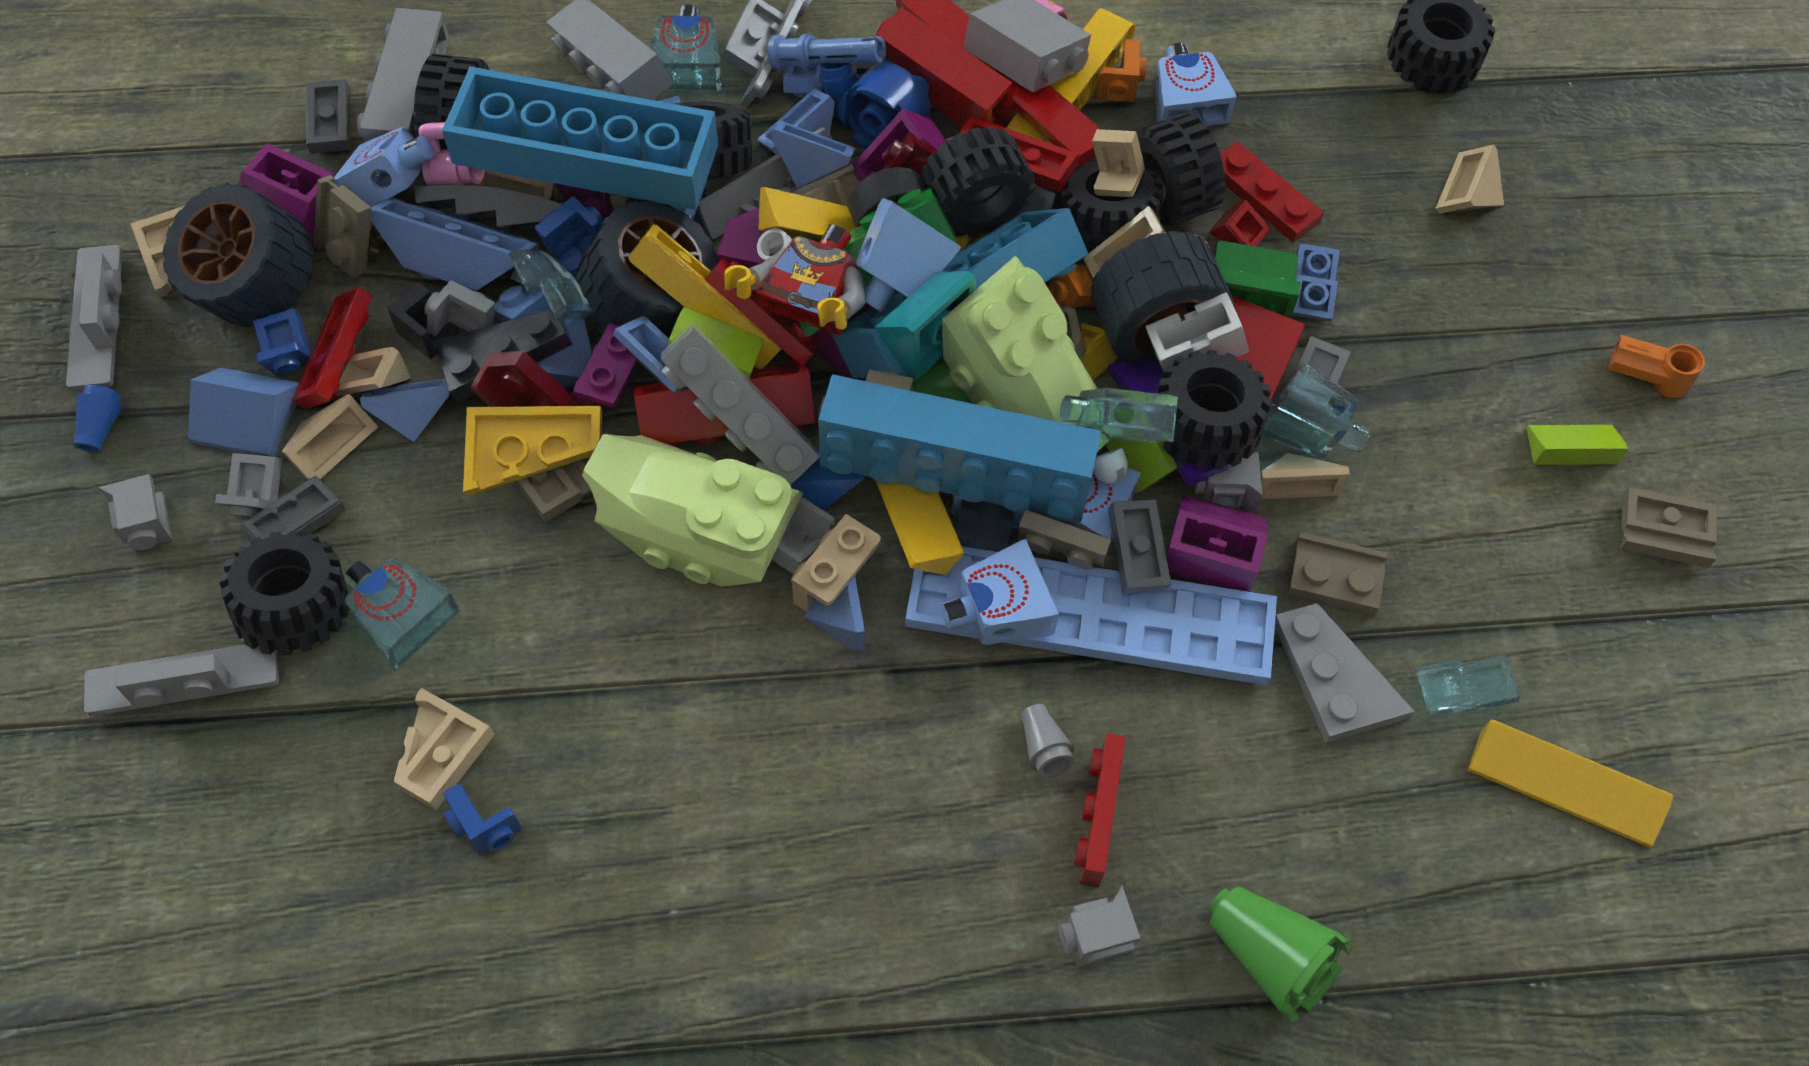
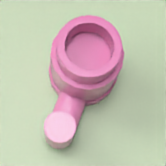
(440, 169)

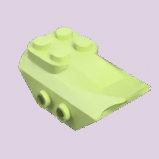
(1013, 346)
(688, 509)

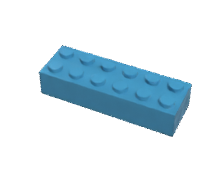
(581, 137)
(1039, 239)
(957, 448)

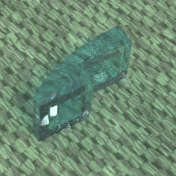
(545, 274)
(1467, 686)

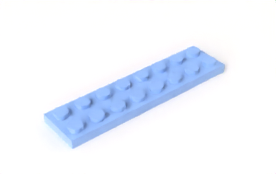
(1175, 629)

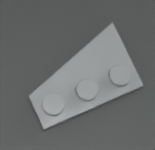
(1336, 677)

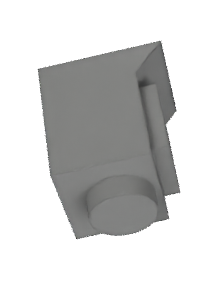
(1236, 486)
(138, 512)
(1099, 930)

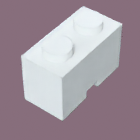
(1209, 327)

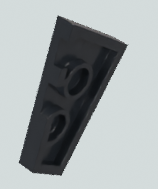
(465, 353)

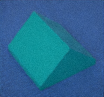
(915, 326)

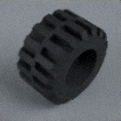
(1440, 42)
(439, 86)
(734, 138)
(1187, 165)
(979, 180)
(1102, 216)
(1222, 385)
(278, 566)

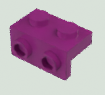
(605, 372)

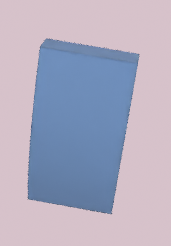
(1318, 287)

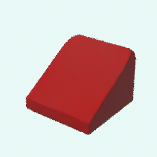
(1240, 225)

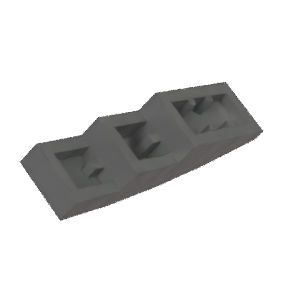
(512, 209)

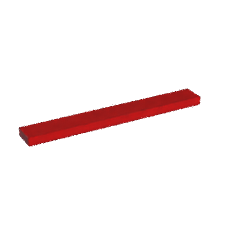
(1043, 109)

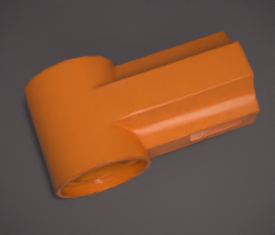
(1669, 369)

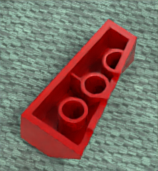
(676, 419)

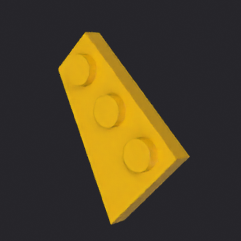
(525, 441)

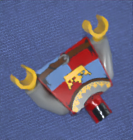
(806, 281)

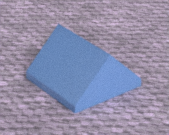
(240, 411)

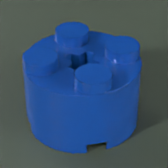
(879, 98)

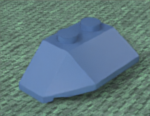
(446, 244)

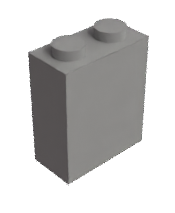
(1027, 42)

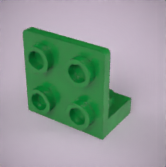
(1260, 275)

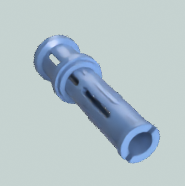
(810, 51)

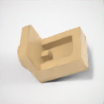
(1118, 162)

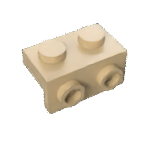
(833, 563)

